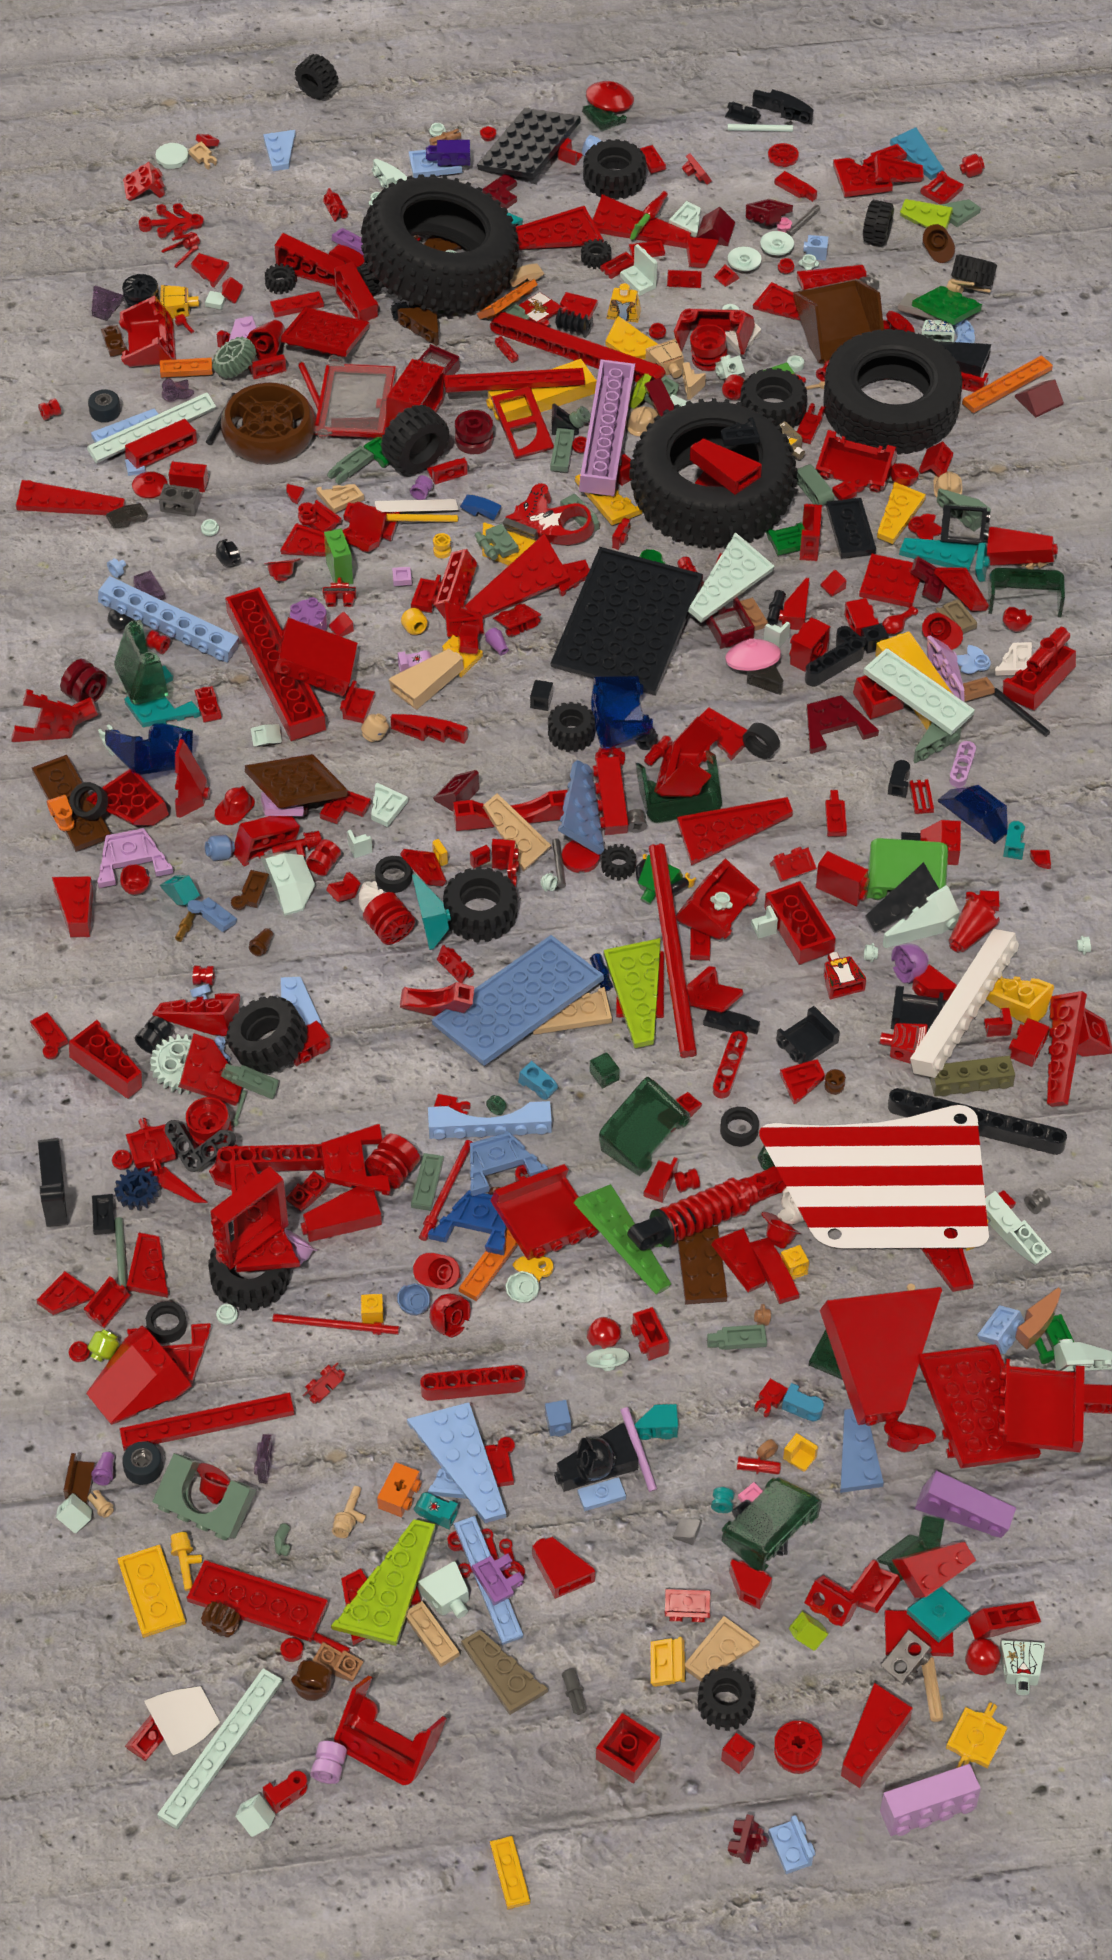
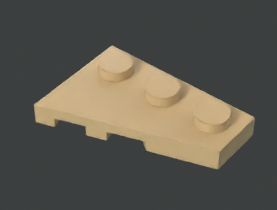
(720, 1648)

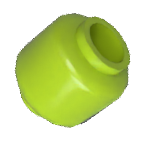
(103, 1345)

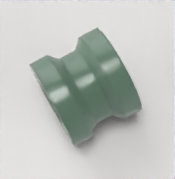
(580, 417)

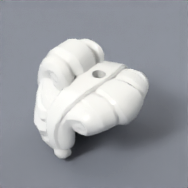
(367, 893)
(790, 1213)

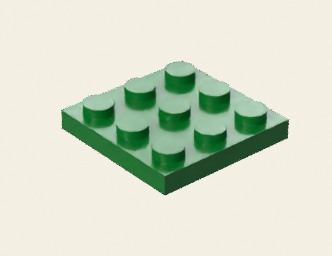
(947, 305)

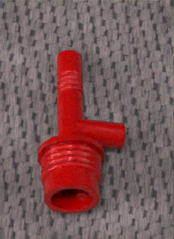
(310, 840)

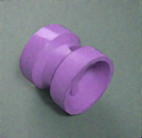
(421, 487)

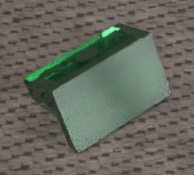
(908, 1545)

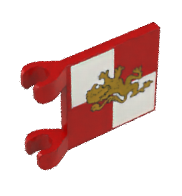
(541, 308)

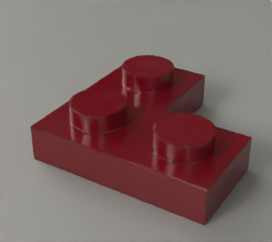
(500, 190)
(933, 585)

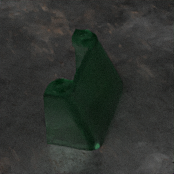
(138, 668)
(641, 1126)
(770, 1522)

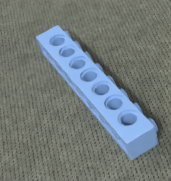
(168, 619)

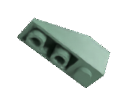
(969, 518)
(934, 741)

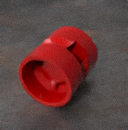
(323, 857)

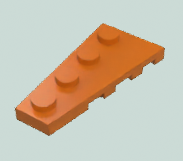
(513, 296)

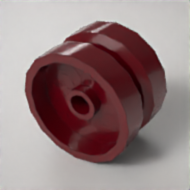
(473, 432)
(83, 681)

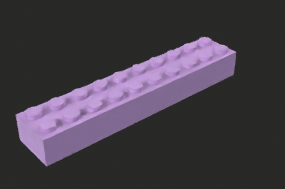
(607, 428)

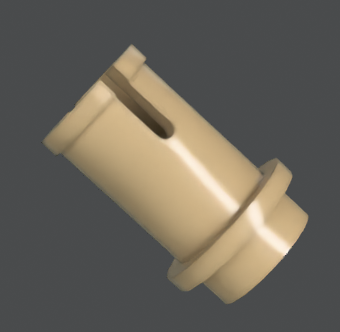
(103, 1507)

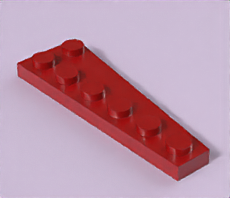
(57, 499)
(1067, 1018)

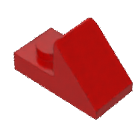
(468, 638)

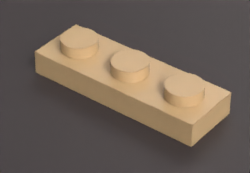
(431, 1634)

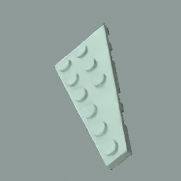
(732, 575)

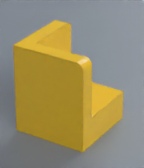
(800, 1452)

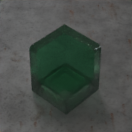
(604, 1070)
(931, 1531)

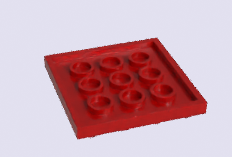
(325, 332)

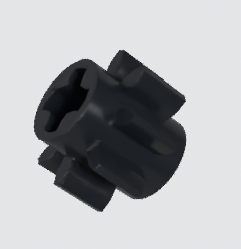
(647, 740)

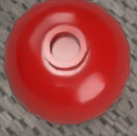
(449, 1314)

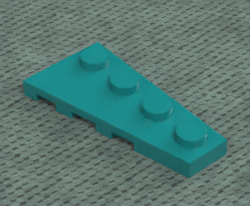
(940, 552)

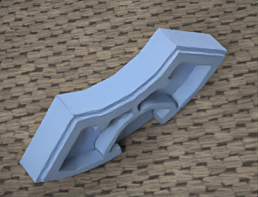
(964, 332)

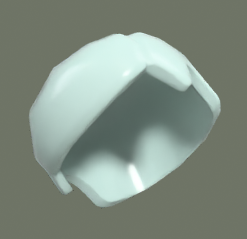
(522, 1287)

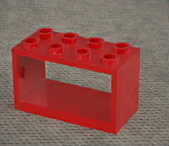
(418, 385)

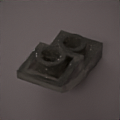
(124, 515)

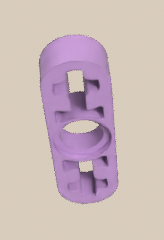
(960, 757)

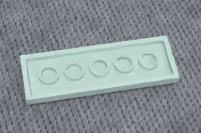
(918, 691)

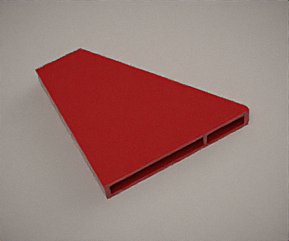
(879, 1348)

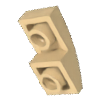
(525, 272)

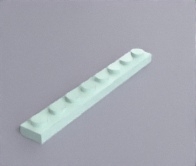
(116, 443)
(219, 1749)

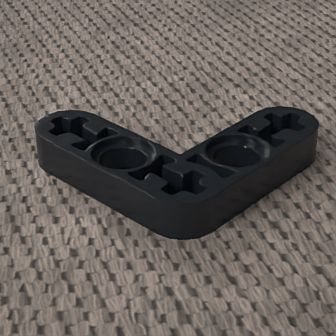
(196, 1152)

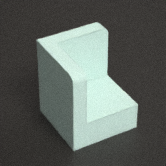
(776, 634)
(266, 734)
(359, 845)
(766, 924)
(74, 1513)
(255, 1815)

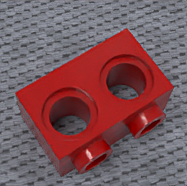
(834, 1596)

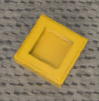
(440, 852)

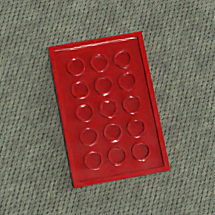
(967, 1398)

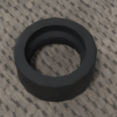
(757, 748)
(77, 794)
(393, 885)
(743, 1114)
(162, 1308)

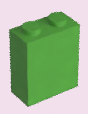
(338, 556)

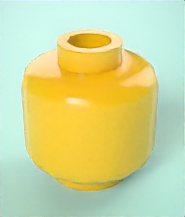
(414, 621)

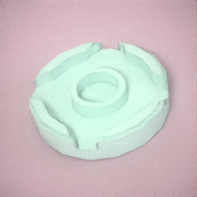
(172, 155)

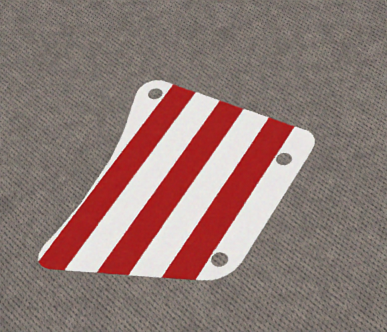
(886, 1179)

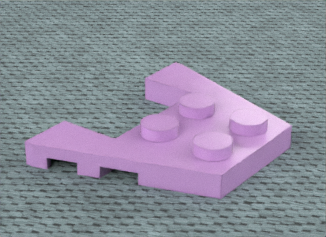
(130, 849)

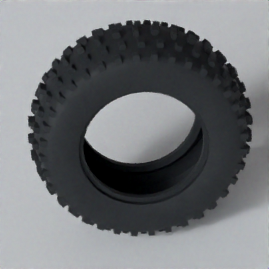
(434, 276)
(702, 512)

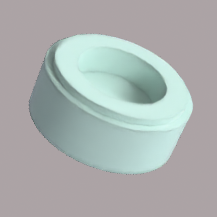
(796, 363)

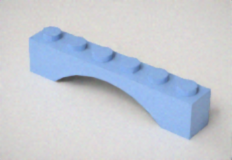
(449, 1123)

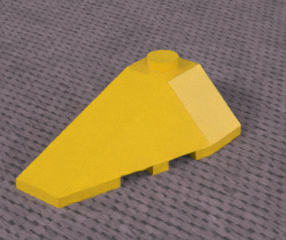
(1022, 997)

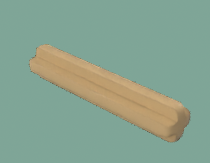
(932, 1691)

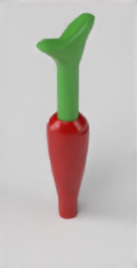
(649, 213)

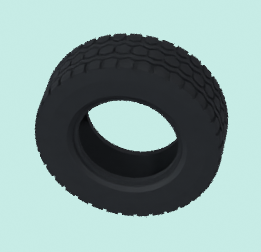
(900, 357)

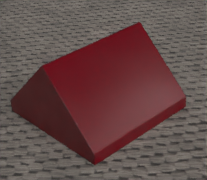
(717, 226)
(1041, 398)
(459, 788)

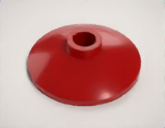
(899, 322)
(149, 484)

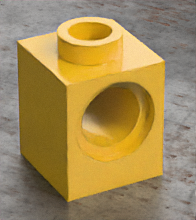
(795, 1261)
(372, 1308)

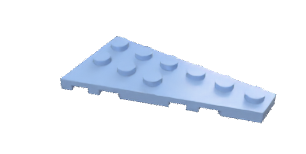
(459, 1450)

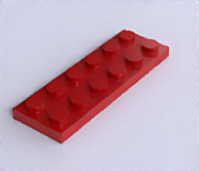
(259, 1600)

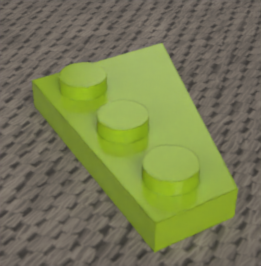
(926, 213)

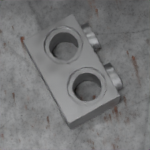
(179, 500)
(901, 1654)

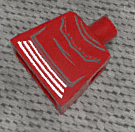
(904, 1040)

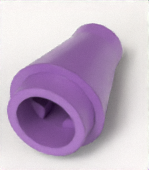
(496, 640)
(103, 1471)

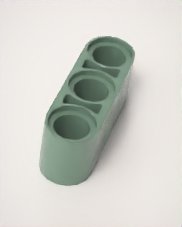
(814, 485)

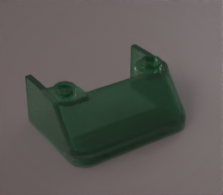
(1026, 579)
(669, 808)

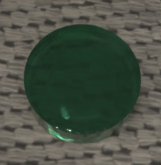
(496, 1105)

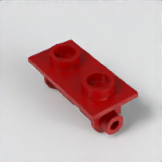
(334, 205)
(684, 278)
(452, 963)
(317, 1389)

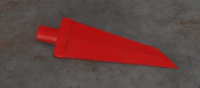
(172, 1183)

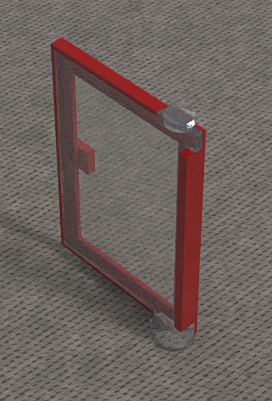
(353, 399)

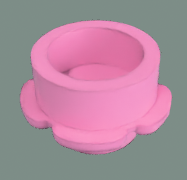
(784, 225)

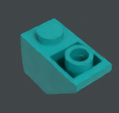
(658, 1422)

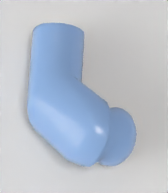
(220, 1042)

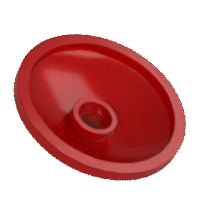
(610, 96)

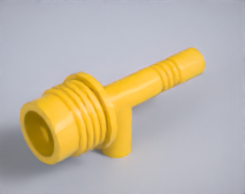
(181, 1547)

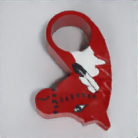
(537, 515)

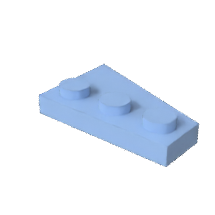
(279, 148)

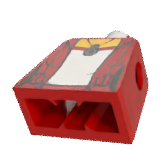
(842, 976)

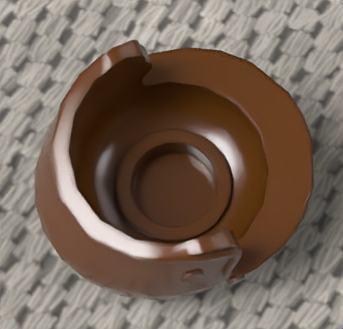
(312, 1680)

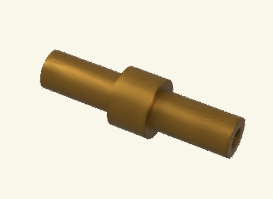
(185, 926)

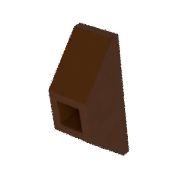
(420, 322)

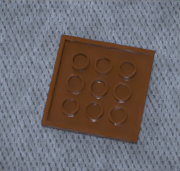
(295, 781)

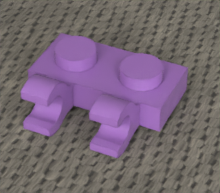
(493, 1581)

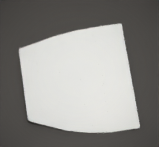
(182, 1717)

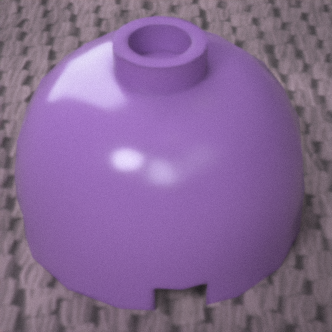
(909, 962)

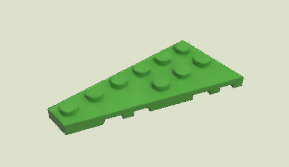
(613, 1221)

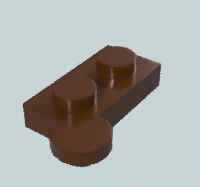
(252, 890)

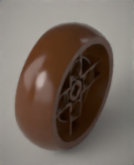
(268, 423)

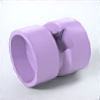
(328, 1762)

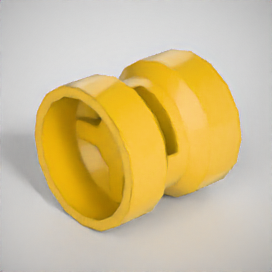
(442, 545)

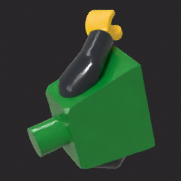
(646, 882)

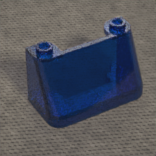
(618, 710)
(152, 754)

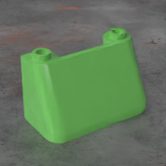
(896, 859)

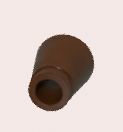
(260, 943)

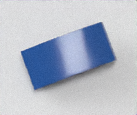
(475, 504)

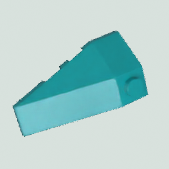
(433, 913)

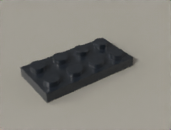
(851, 527)

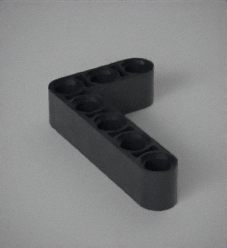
(52, 1187)

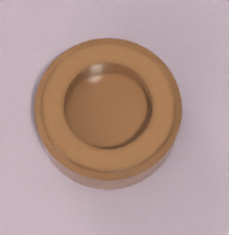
(767, 1449)

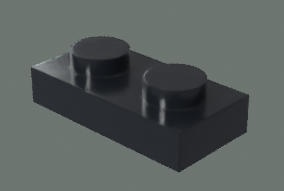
(103, 1214)

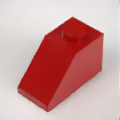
(932, 983)

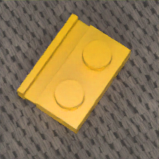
(667, 1661)

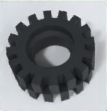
(592, 247)
(272, 275)
(373, 285)
(618, 870)

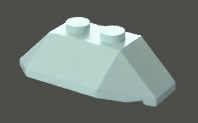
(289, 880)

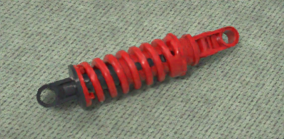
(705, 1209)

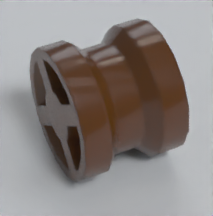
(837, 1077)

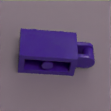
(449, 152)

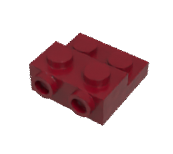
(767, 211)

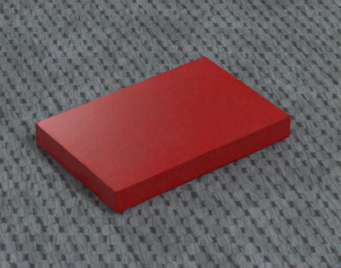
(897, 1625)

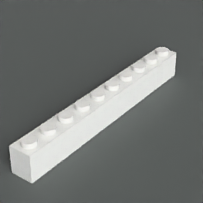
(964, 1003)

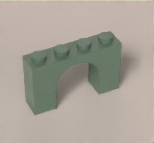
(174, 1497)

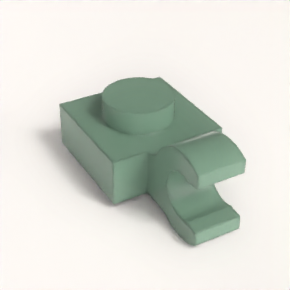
(516, 310)

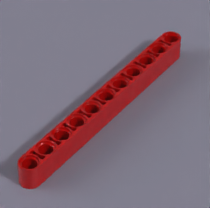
(568, 345)

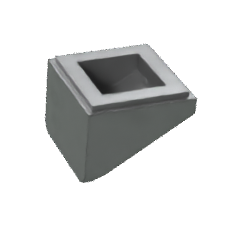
(687, 1530)

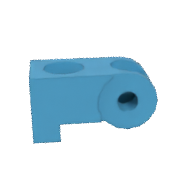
(537, 1080)
(802, 1405)

